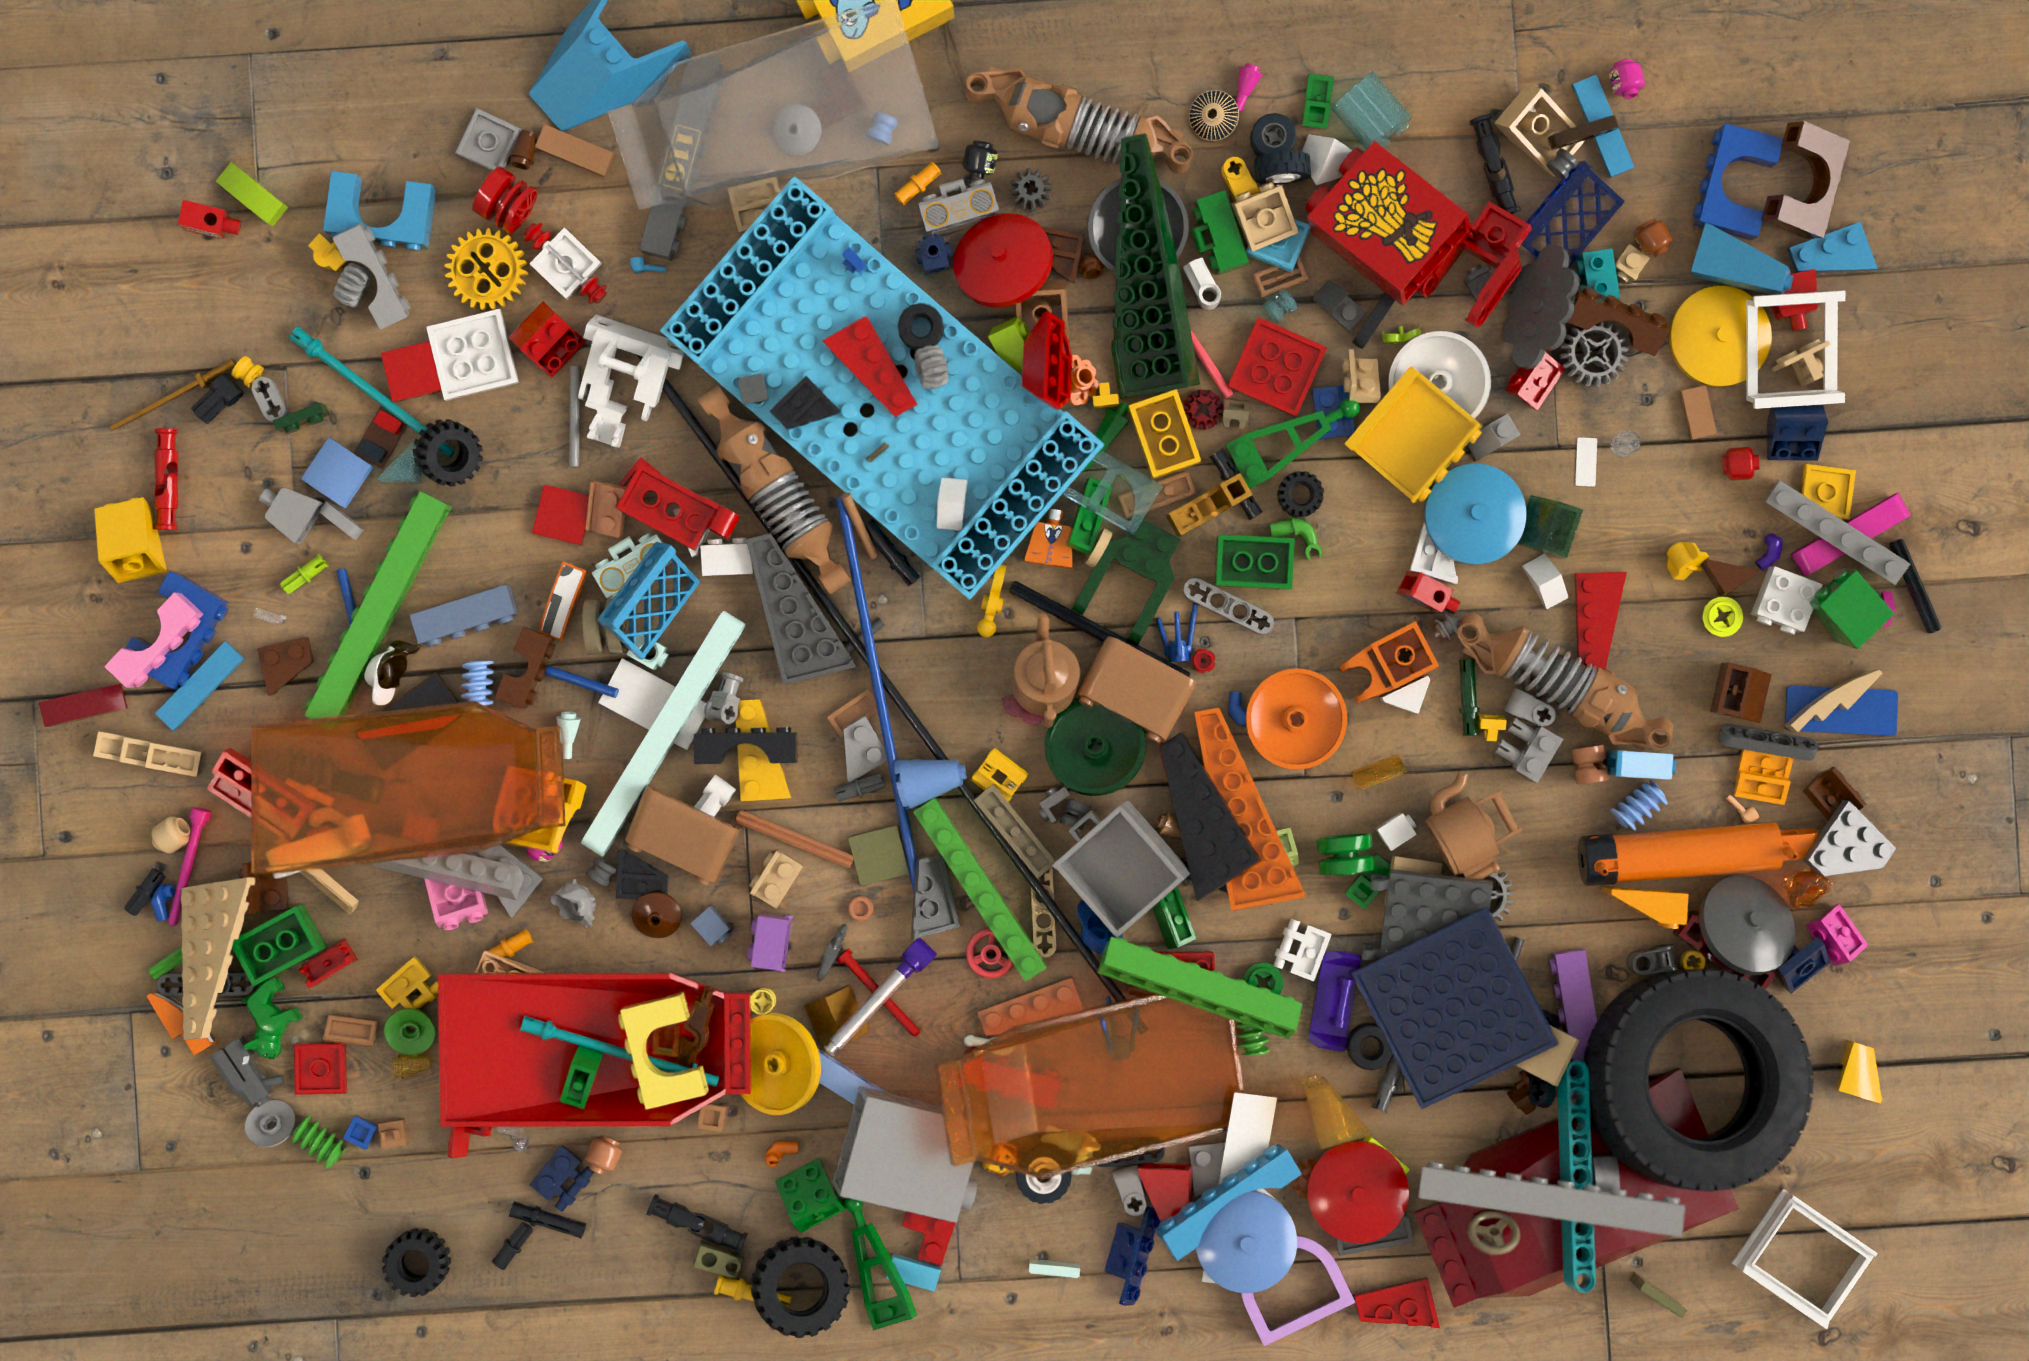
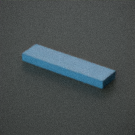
(1610, 145)
(200, 686)

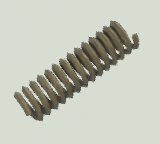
(875, 454)

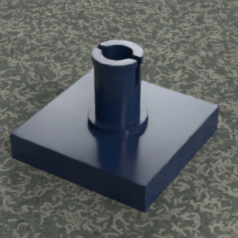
(1803, 964)

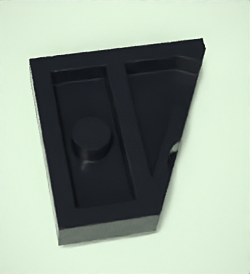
(803, 406)
(638, 877)

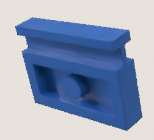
(1328, 400)

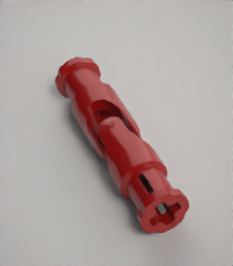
(166, 497)

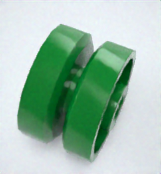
(1345, 859)

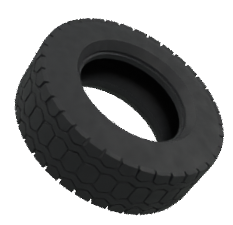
(1774, 1072)

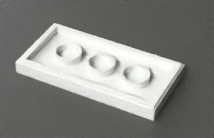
(644, 696)

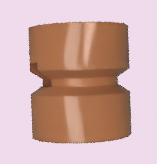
(1590, 764)

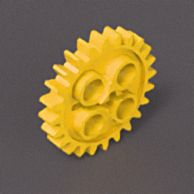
(469, 284)

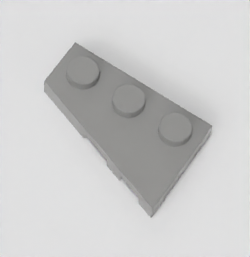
(531, 877)

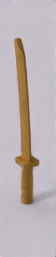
(202, 380)

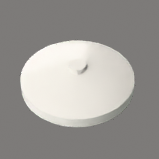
(1450, 364)

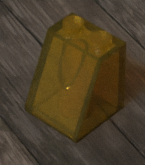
(1329, 1114)

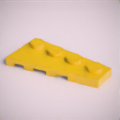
(757, 775)

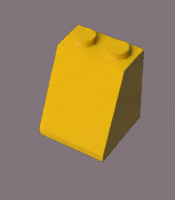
(128, 540)

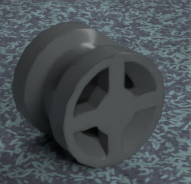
(1562, 164)
(601, 871)

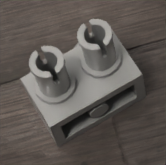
(1535, 755)

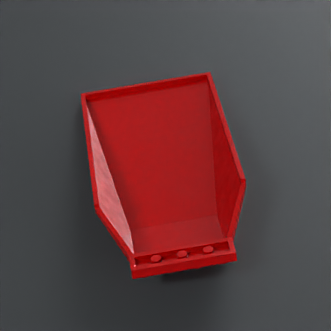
(516, 1079)

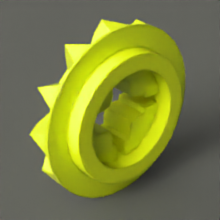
(1733, 620)

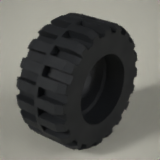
(824, 1311)

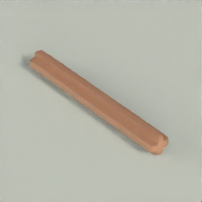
(794, 839)

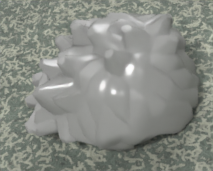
(575, 903)

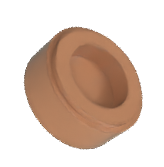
(860, 908)

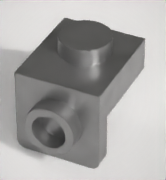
(1053, 797)

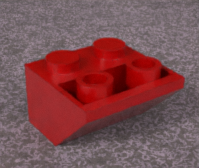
(547, 339)

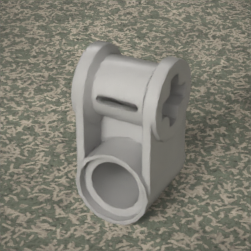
(1526, 706)
(1130, 1185)

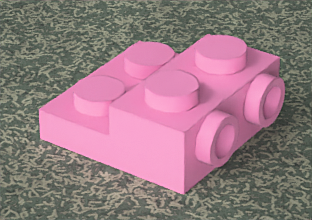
(455, 904)

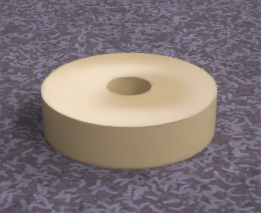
(1100, 545)

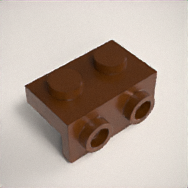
(1829, 790)

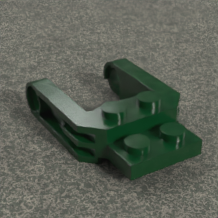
(1144, 553)

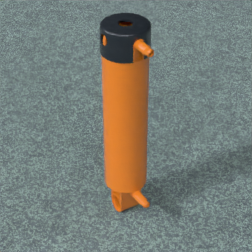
(1689, 852)

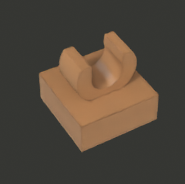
(392, 1133)

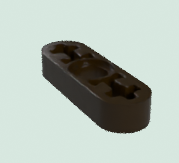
(1583, 132)

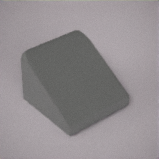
(753, 388)

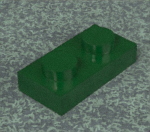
(311, 415)

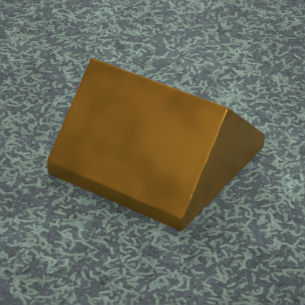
(831, 1012)

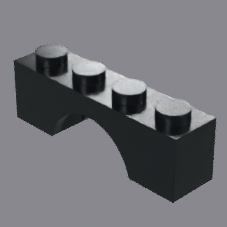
(713, 747)

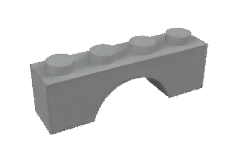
(357, 245)

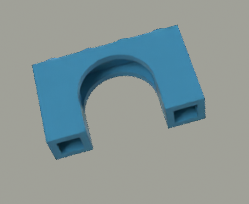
(409, 229)

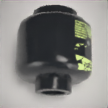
(980, 159)

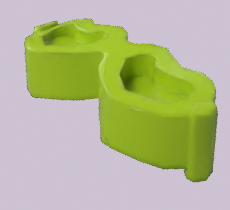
(1401, 337)

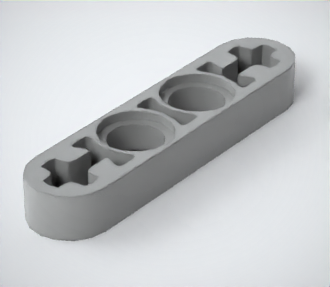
(1229, 603)

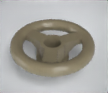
(1492, 1235)

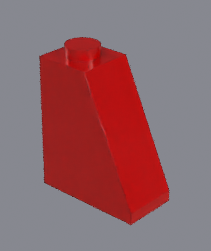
(1167, 1186)

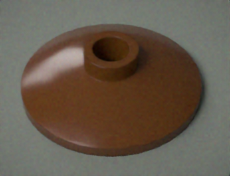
(660, 906)

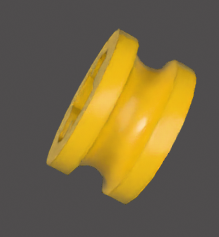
(1684, 957)

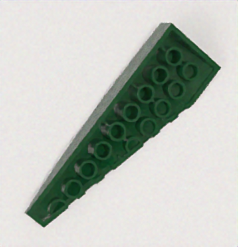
(1151, 316)

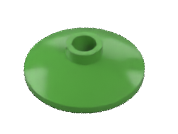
(406, 1040)

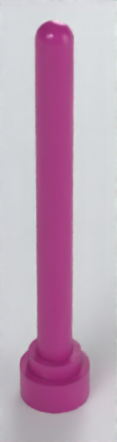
(198, 819)

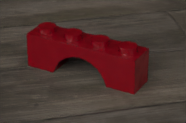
(1693, 937)

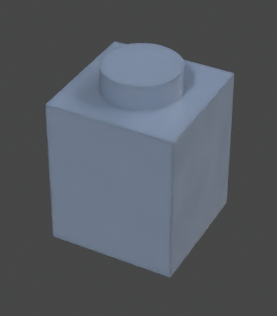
(712, 926)

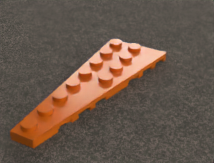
(1274, 877)

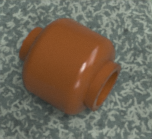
(1653, 237)

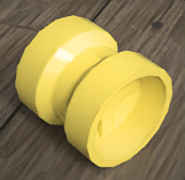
(759, 1001)

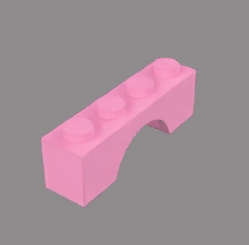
(176, 618)

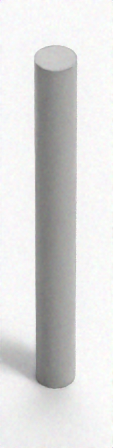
(574, 416)

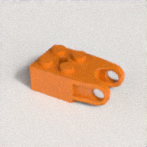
(1386, 669)

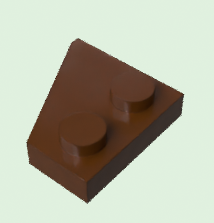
(1066, 252)
(283, 662)

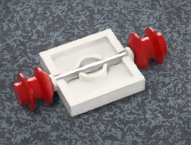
(565, 263)

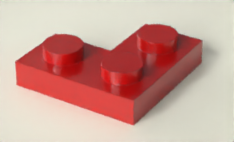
(936, 1236)

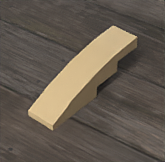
(1840, 696)
(147, 753)

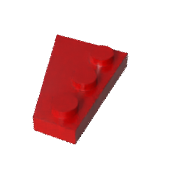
(1399, 1304)

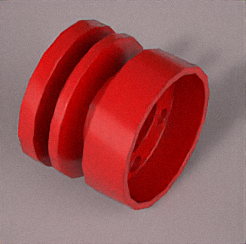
(503, 199)

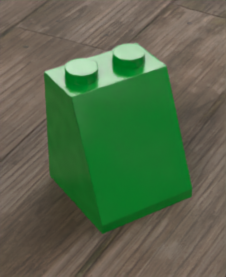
(1850, 608)

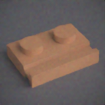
(602, 510)

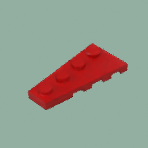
(1596, 614)

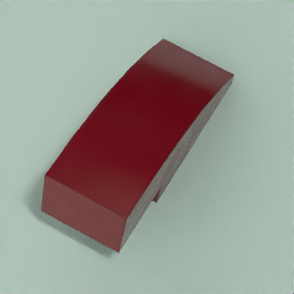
(82, 705)

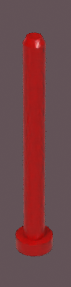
(890, 1005)

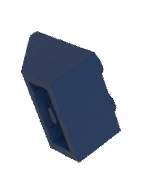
(1796, 432)

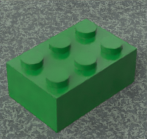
(1254, 562)
(278, 945)

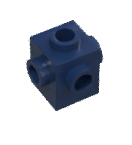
(936, 262)

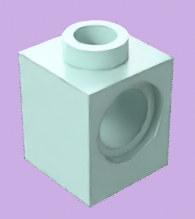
(659, 659)

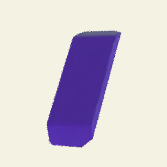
(1334, 1000)

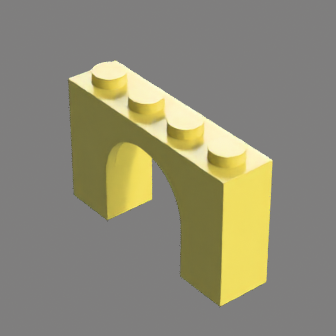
(658, 1086)

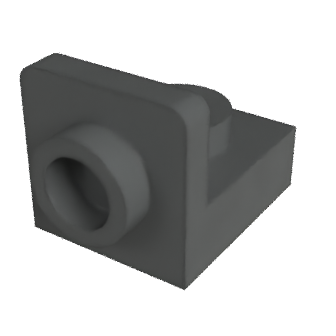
(1477, 279)

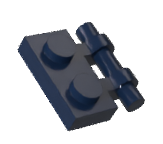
(555, 1174)

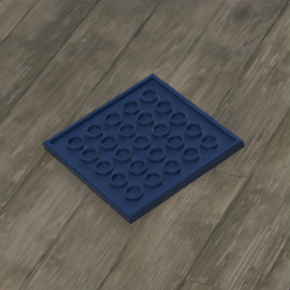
(1454, 1008)

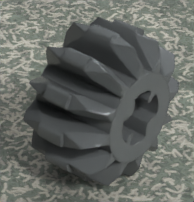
(1040, 187)

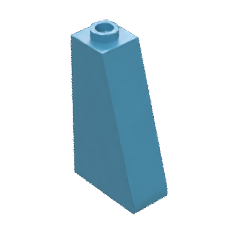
(1737, 264)

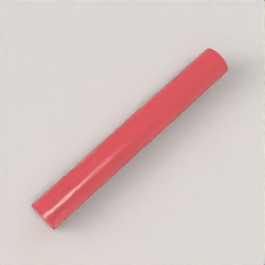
(1211, 368)

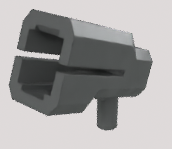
(242, 1074)

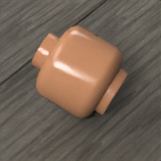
(603, 1154)

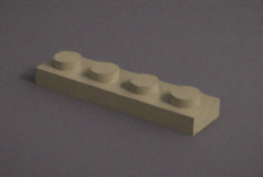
(1014, 831)

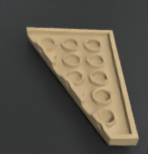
(209, 925)

